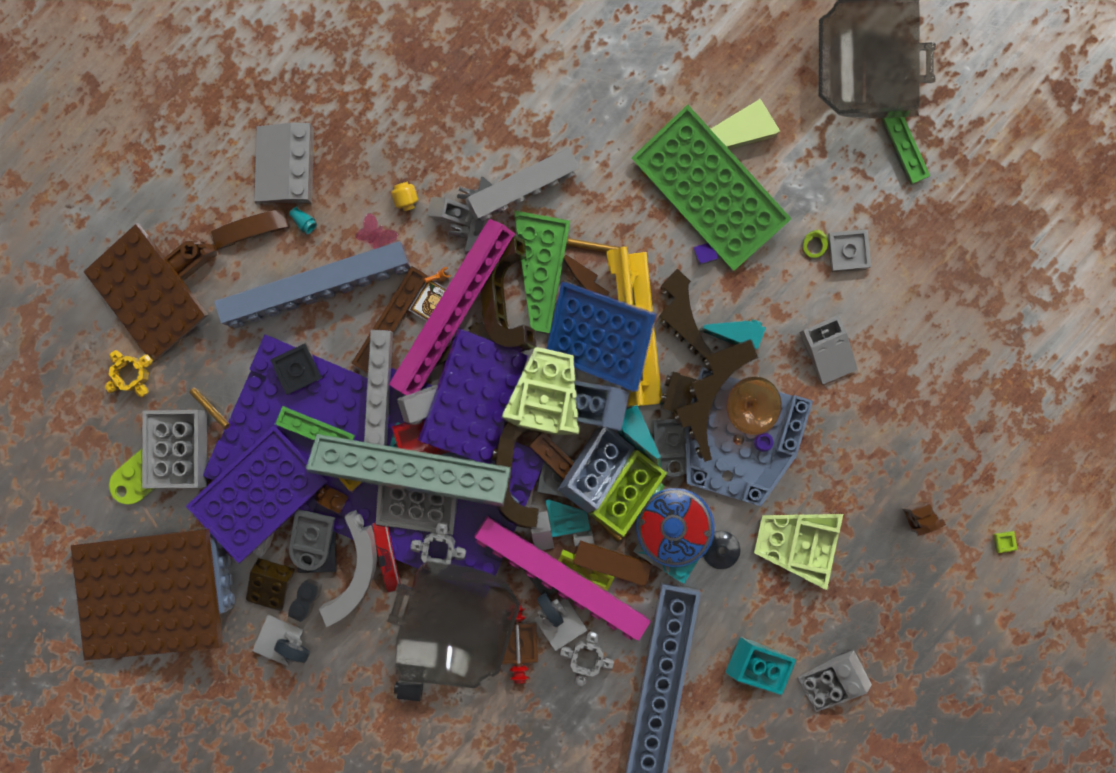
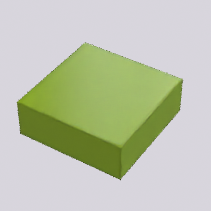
(1005, 541)

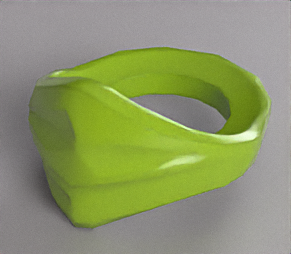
(816, 233)

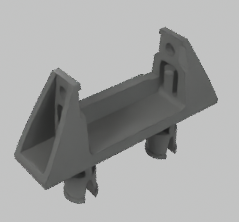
(471, 232)

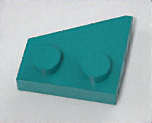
(566, 519)

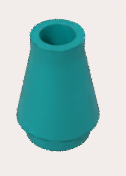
(304, 221)

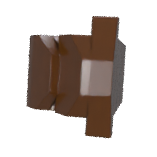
(187, 263)
(922, 518)

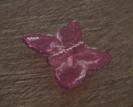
(372, 233)

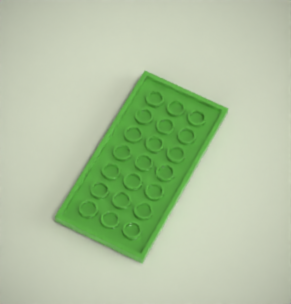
(711, 187)

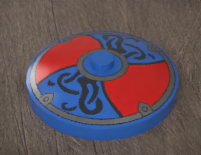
(675, 527)

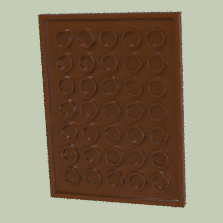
(147, 595)

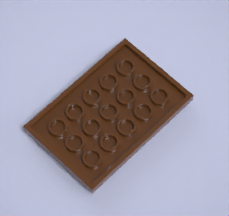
(145, 292)

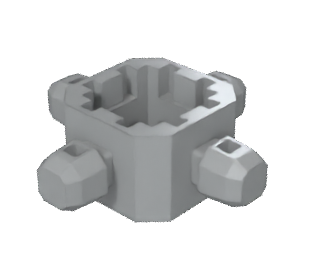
(441, 535)
(592, 638)

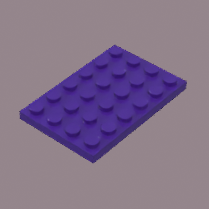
(472, 397)
(256, 494)

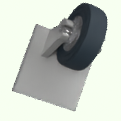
(558, 621)
(281, 642)

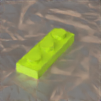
(600, 579)

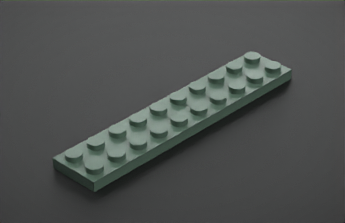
(409, 470)

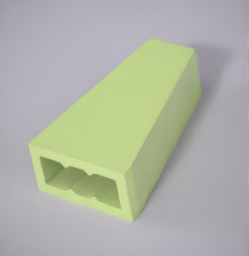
(747, 126)

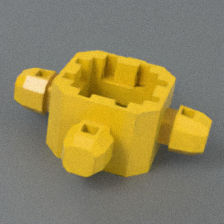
(120, 362)

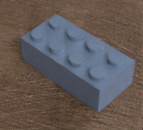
(600, 405)
(596, 469)
(223, 579)

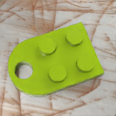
(130, 477)

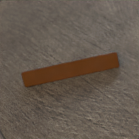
(612, 563)

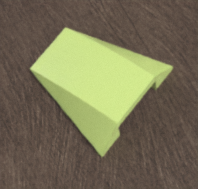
(545, 395)
(801, 544)

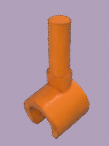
(438, 276)

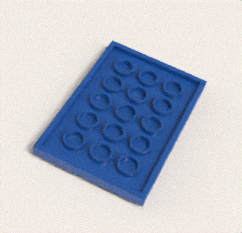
(602, 335)

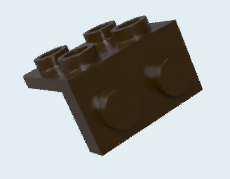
(677, 392)
(269, 584)

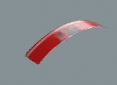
(386, 556)

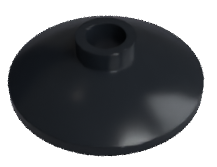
(732, 552)

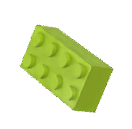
(629, 493)

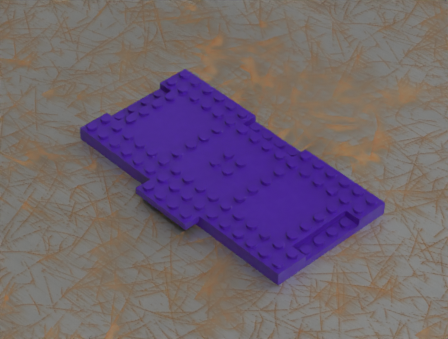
(342, 402)

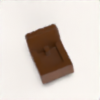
(331, 498)

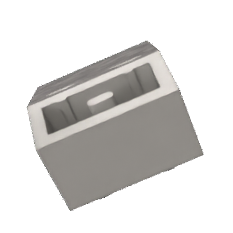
(829, 349)
(835, 681)

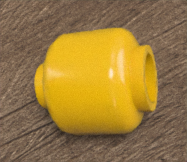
(404, 196)

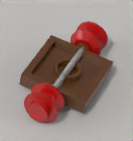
(521, 648)

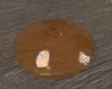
(763, 409)

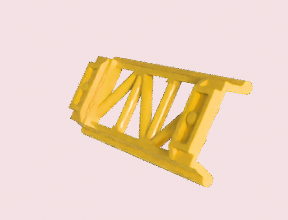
(630, 273)

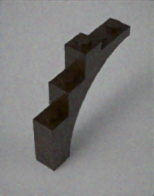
(696, 414)

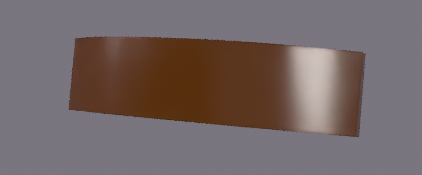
(249, 227)

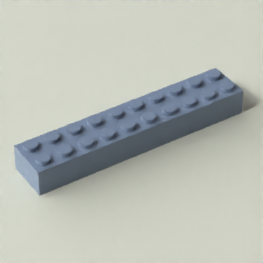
(313, 284)
(663, 679)

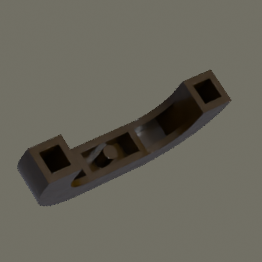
(494, 307)
(503, 456)

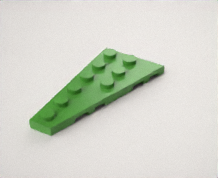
(545, 251)

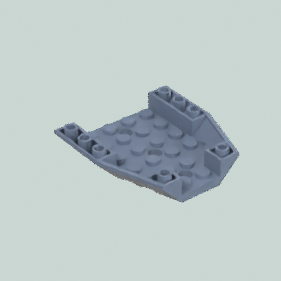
(752, 471)

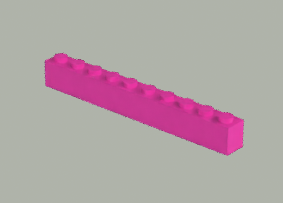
(452, 308)
(562, 578)

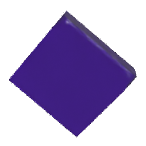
(705, 254)

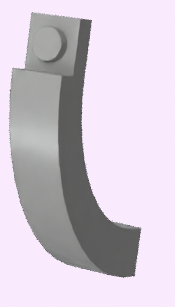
(364, 573)

